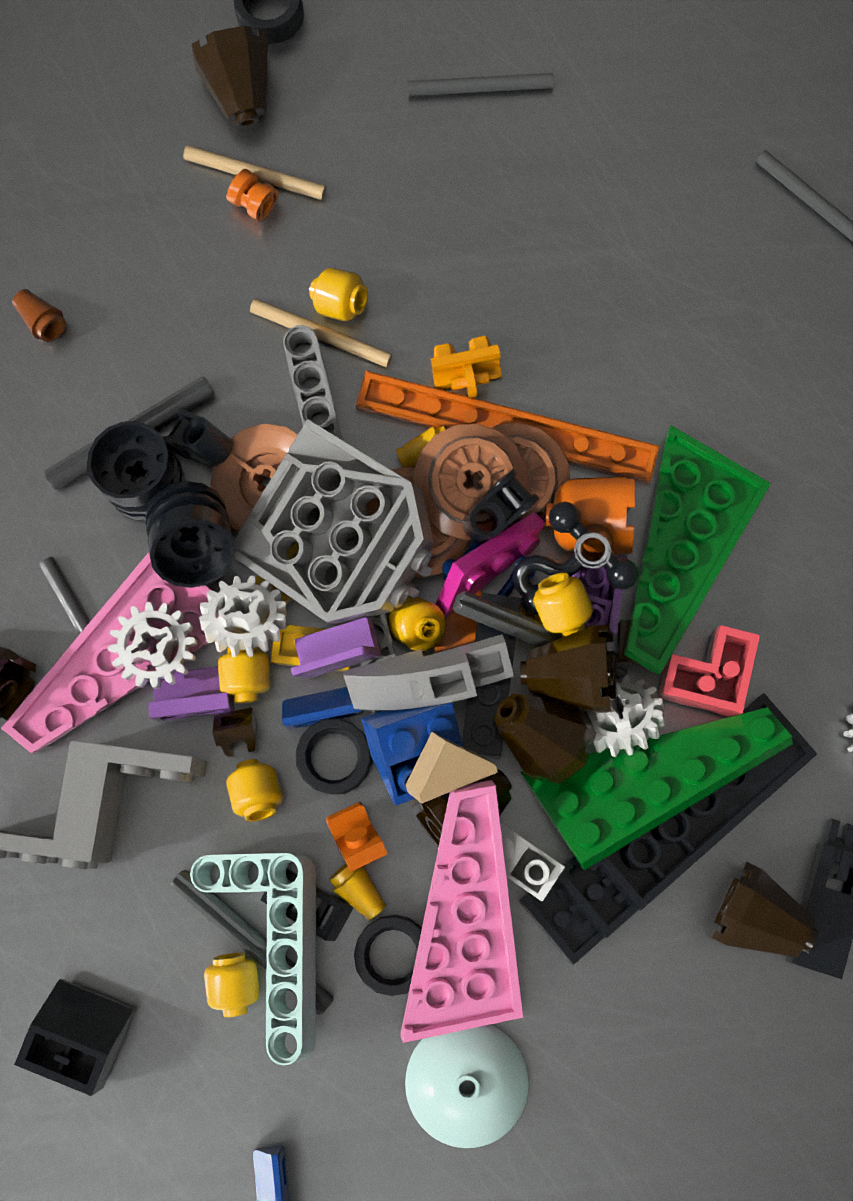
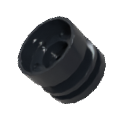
(123, 456)
(189, 534)

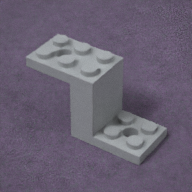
(92, 803)

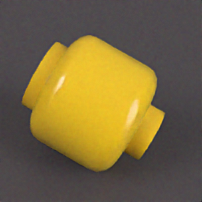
(339, 294)
(562, 604)
(417, 624)
(244, 675)
(254, 790)
(232, 983)

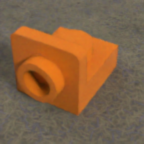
(355, 836)

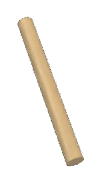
(264, 174)
(323, 333)

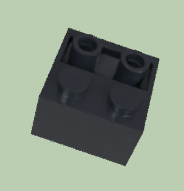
(75, 1037)

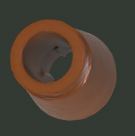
(39, 315)

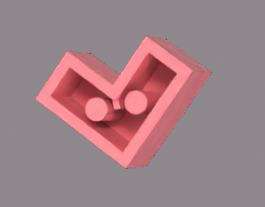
(717, 683)

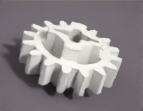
(241, 613)
(137, 653)
(641, 718)

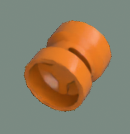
(253, 195)

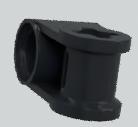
(198, 439)
(503, 502)

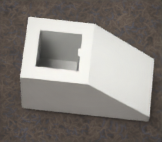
(528, 865)

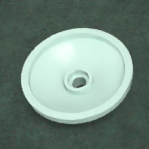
(477, 1055)

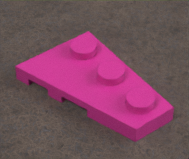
(489, 560)

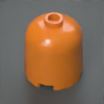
(599, 502)

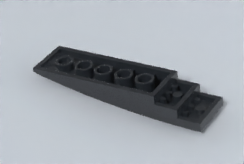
(598, 900)

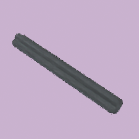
(155, 416)
(512, 623)
(236, 928)

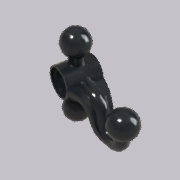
(567, 519)

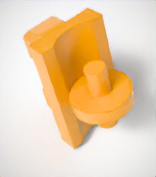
(466, 368)

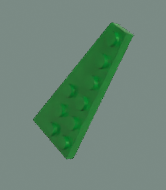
(692, 529)
(628, 795)

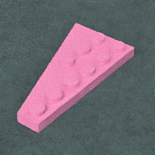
(84, 676)
(466, 944)

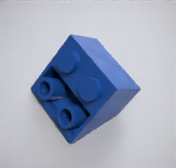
(399, 738)

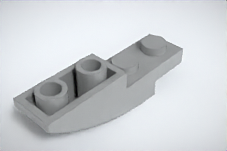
(430, 680)

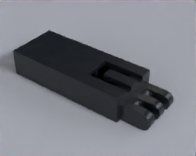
(830, 907)

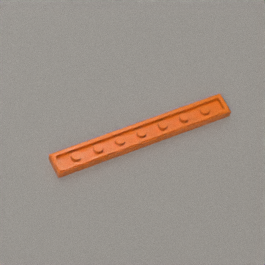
(437, 407)

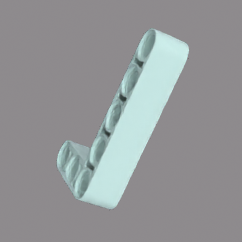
(280, 937)

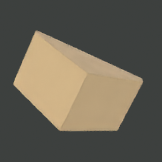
(444, 768)

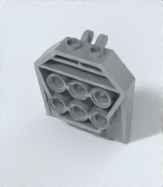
(390, 542)

